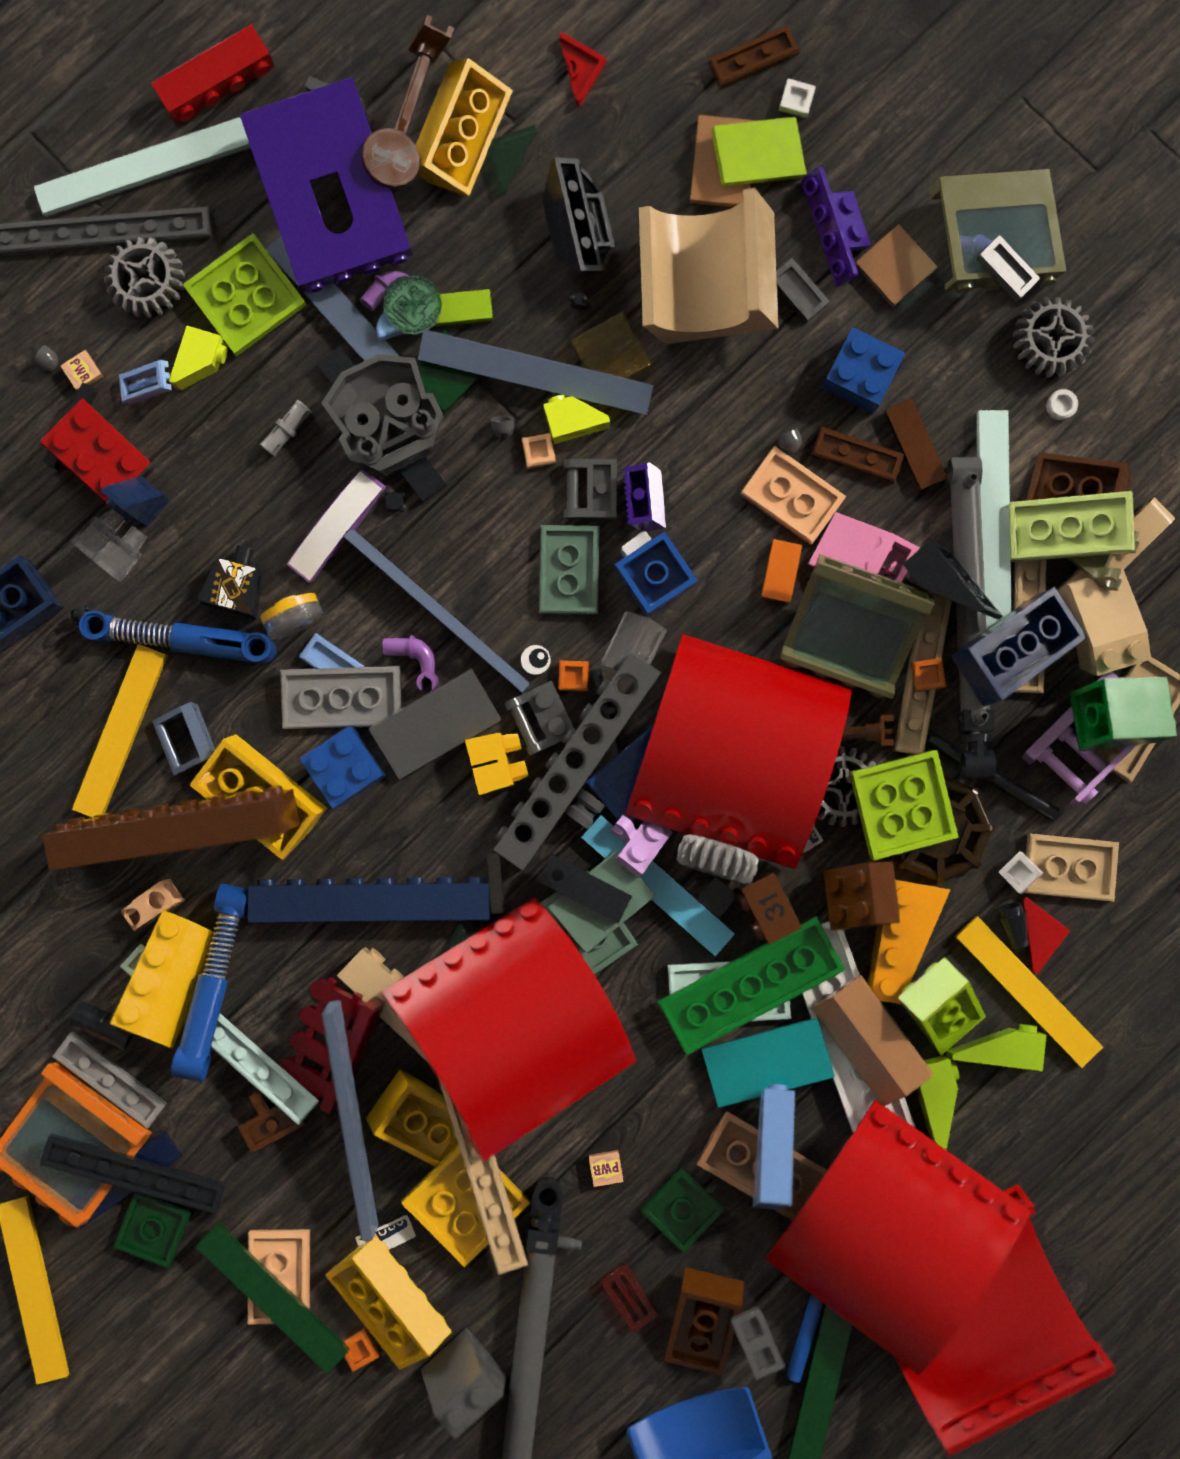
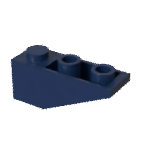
(136, 500)

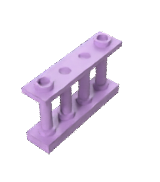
(1064, 732)

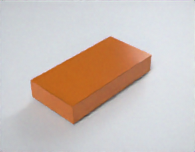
(781, 571)

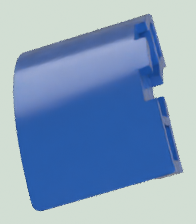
(702, 1427)

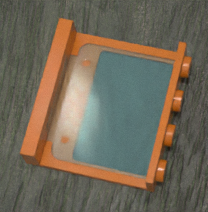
(72, 1110)

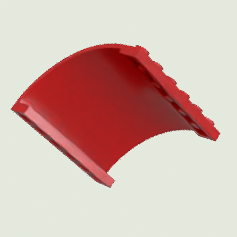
(740, 751)
(512, 1026)
(900, 1238)
(1010, 1353)

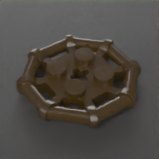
(942, 850)

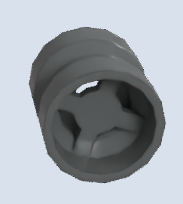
(584, 808)

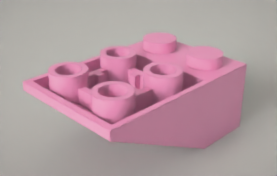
(865, 547)

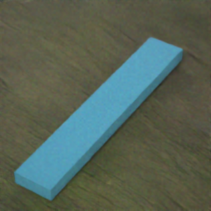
(668, 893)

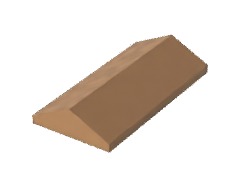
(872, 1041)
(732, 1157)

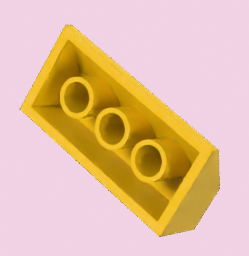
(461, 126)
(241, 768)
(165, 980)
(389, 1303)

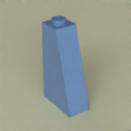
(774, 1149)

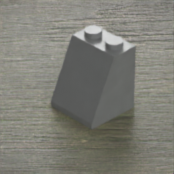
(462, 1382)

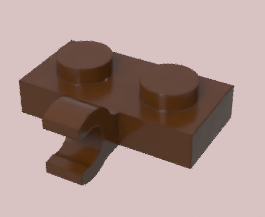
(266, 1126)

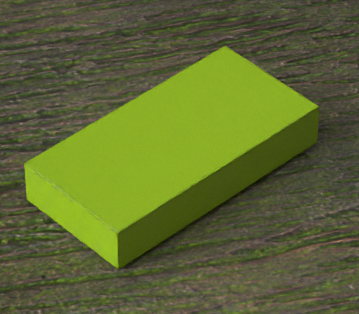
(465, 307)

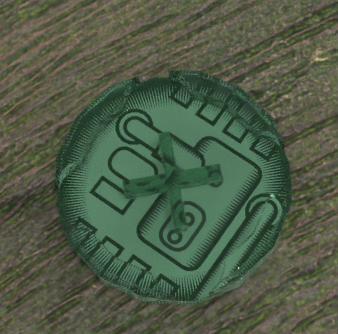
(412, 304)

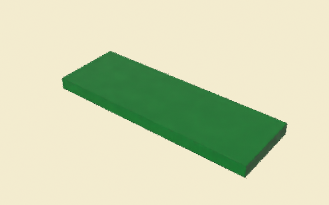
(751, 986)

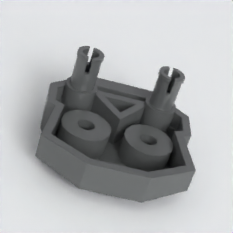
(374, 392)

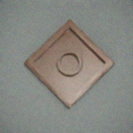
(895, 265)

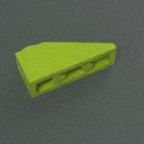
(1008, 1048)
(938, 1098)

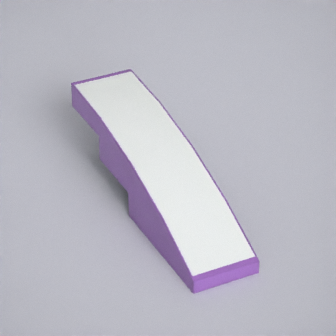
(329, 532)

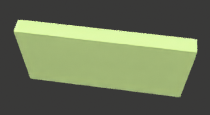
(1072, 526)

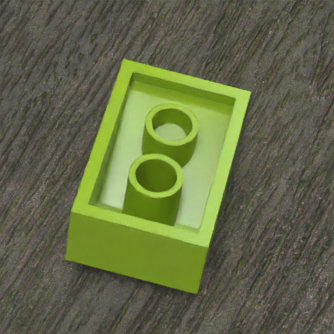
(942, 1005)

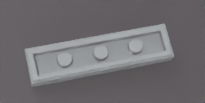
(109, 1080)

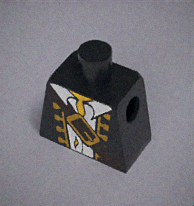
(234, 585)

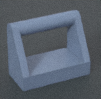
(198, 733)

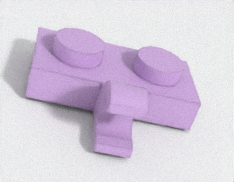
(641, 844)

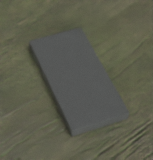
(435, 723)

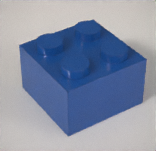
(863, 370)
(655, 574)
(343, 767)

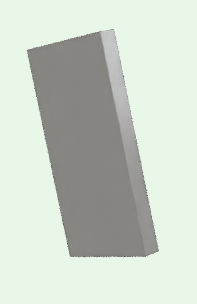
(339, 696)

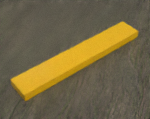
(120, 731)
(1028, 991)
(33, 1290)

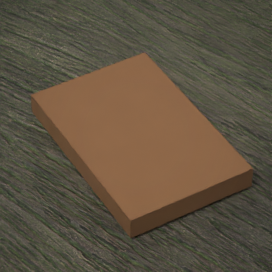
(706, 182)

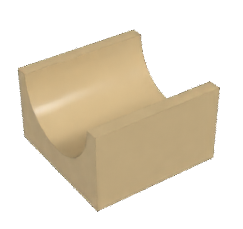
(709, 272)

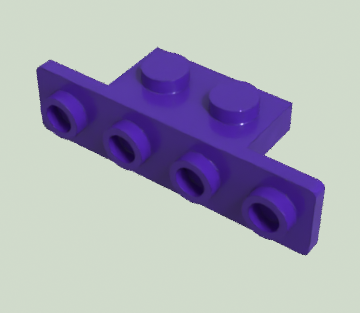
(837, 224)

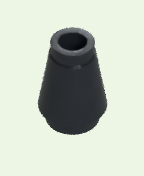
(1014, 924)

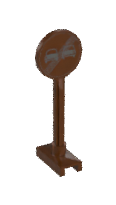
(389, 153)

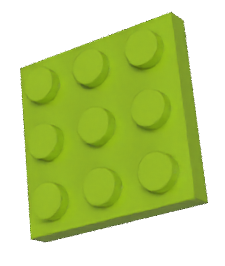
(244, 294)
(903, 804)

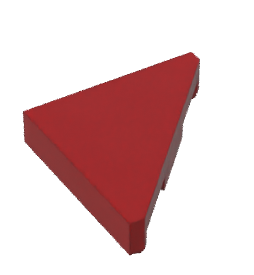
(582, 66)
(1043, 934)

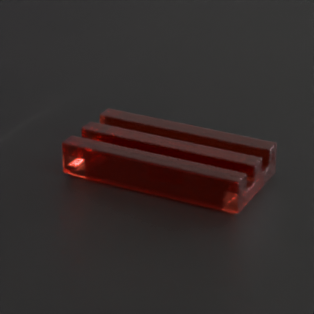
(615, 1275)

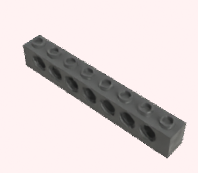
(522, 851)

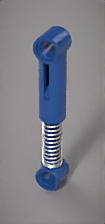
(180, 637)
(193, 1054)

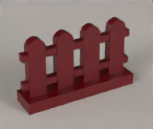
(358, 1037)

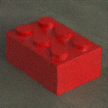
(93, 449)

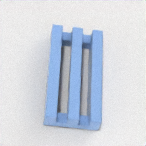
(161, 377)

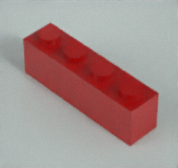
(213, 74)

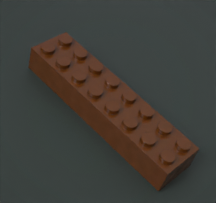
(171, 827)

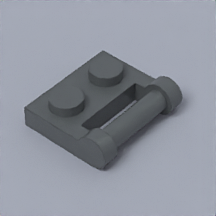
(600, 489)
(549, 713)

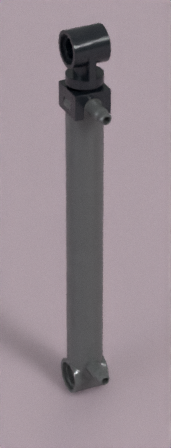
(973, 719)
(533, 1320)

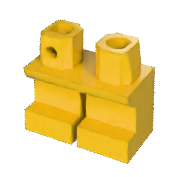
(499, 774)

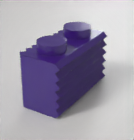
(644, 497)

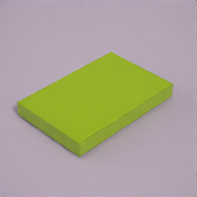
(758, 151)

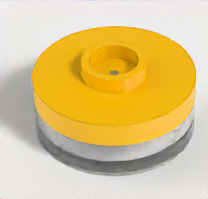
(292, 615)

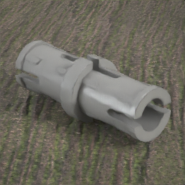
(285, 428)

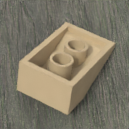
(1111, 624)

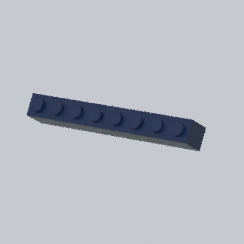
(369, 901)

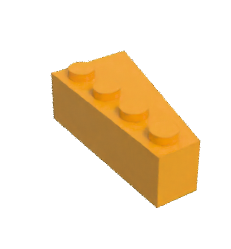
(902, 944)

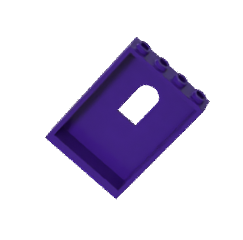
(309, 140)

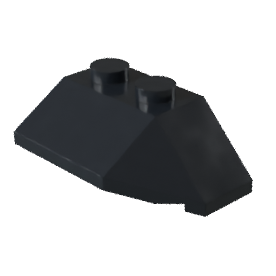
(577, 217)

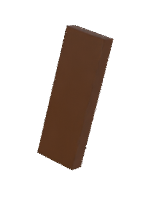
(753, 56)
(915, 444)
(857, 455)

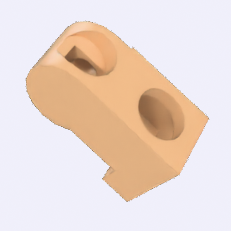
(151, 903)

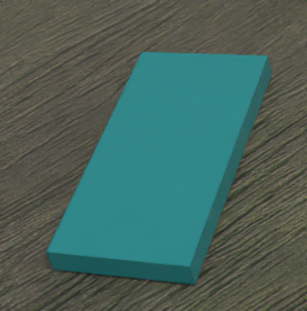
(782, 1056)

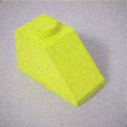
(197, 357)
(572, 418)

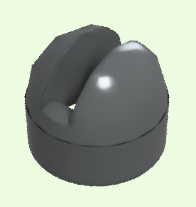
(45, 359)
(502, 424)
(790, 441)

